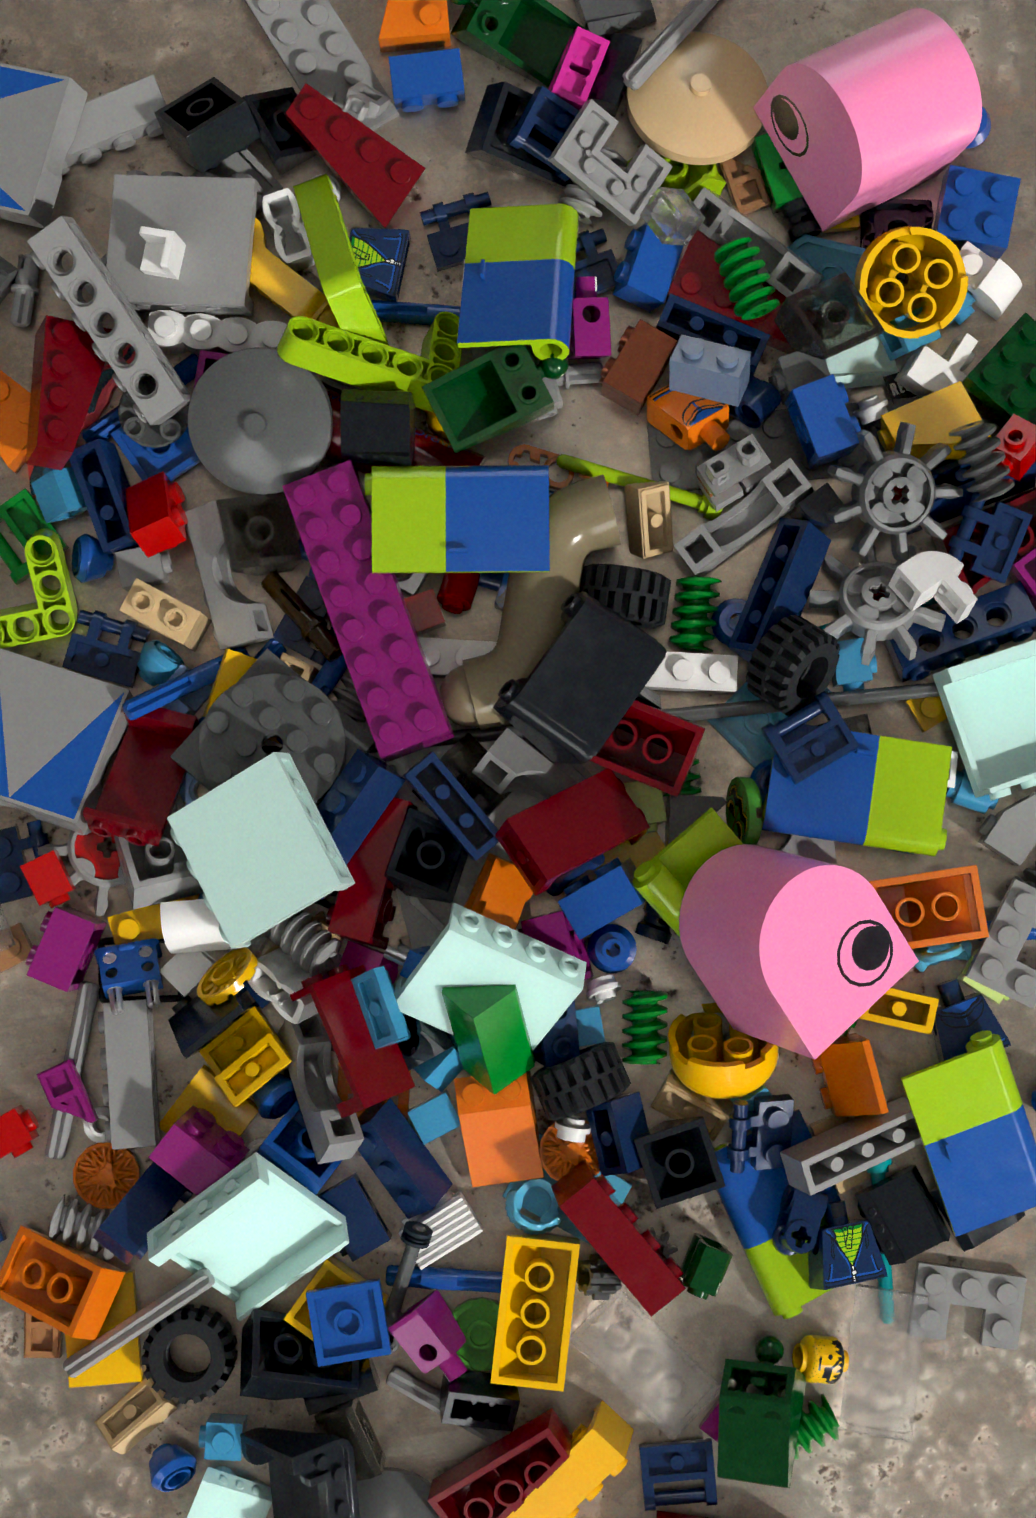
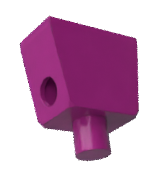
(590, 338)
(431, 1336)

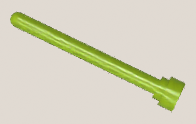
(623, 478)

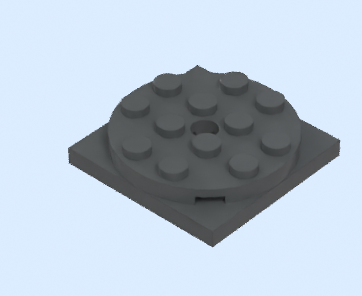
(269, 704)

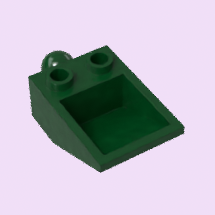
(519, 36)
(487, 395)
(760, 1427)

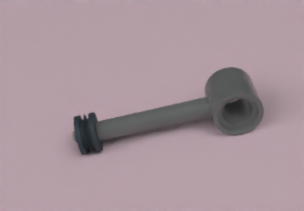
(416, 1237)

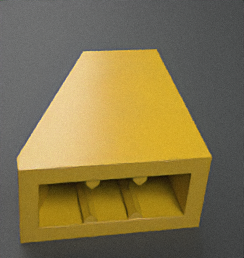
(934, 419)

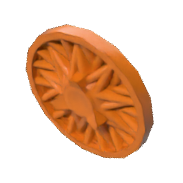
(562, 1156)
(105, 1175)

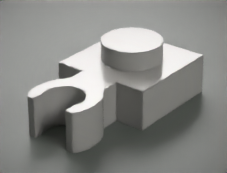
(365, 101)

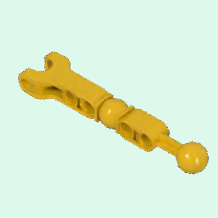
(297, 296)

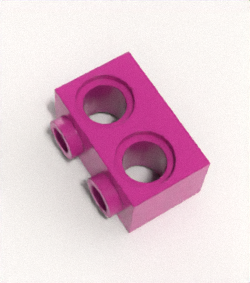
(578, 67)

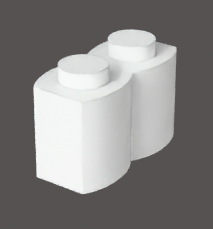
(288, 229)
(277, 979)

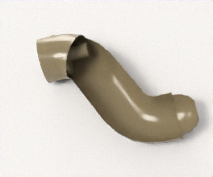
(579, 524)

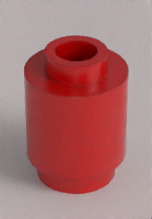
(458, 591)

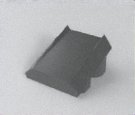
(610, 16)

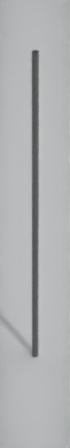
(728, 709)

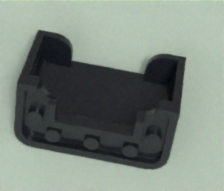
(581, 682)
(307, 1471)

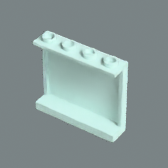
(994, 718)
(259, 849)
(487, 953)
(252, 1233)

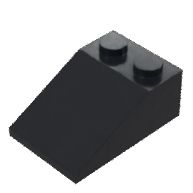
(495, 120)
(198, 1024)
(283, 1362)

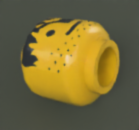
(820, 1359)

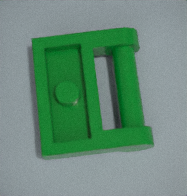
(23, 518)

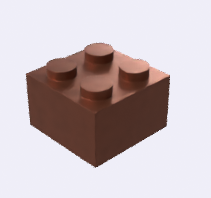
(638, 367)

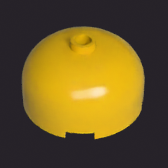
(932, 275)
(718, 1066)

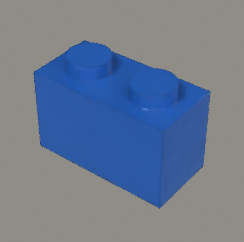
(427, 79)
(646, 270)

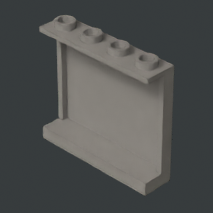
(213, 221)

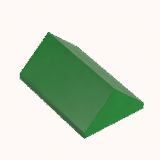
(490, 1033)

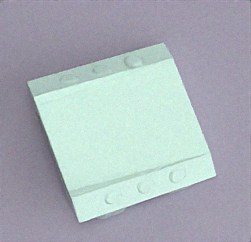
(862, 365)
(230, 1496)

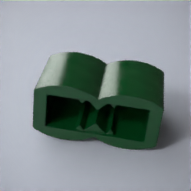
(705, 1266)

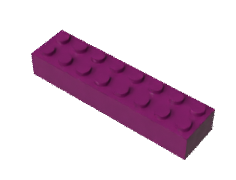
(367, 613)

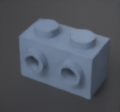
(709, 370)

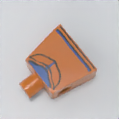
(689, 419)

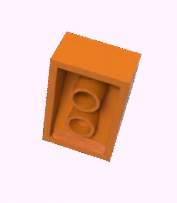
(936, 906)
(850, 1078)
(499, 1131)
(59, 1284)

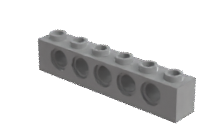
(48, 250)

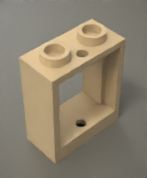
(165, 614)

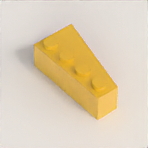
(593, 1456)

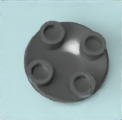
(147, 434)

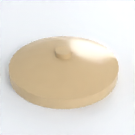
(699, 102)

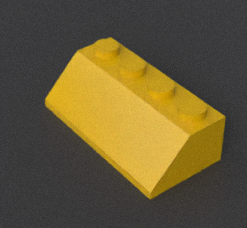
(535, 1311)

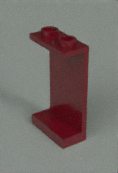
(143, 779)
(571, 829)
(369, 1071)

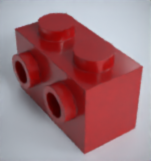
(156, 514)

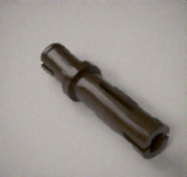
(312, 627)

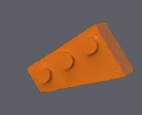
(414, 25)
(13, 422)
(499, 892)

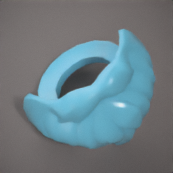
(946, 952)
(514, 1202)

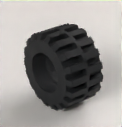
(630, 591)
(792, 664)
(581, 1081)
(168, 1375)

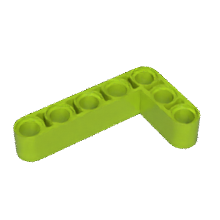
(336, 259)
(369, 362)
(47, 599)

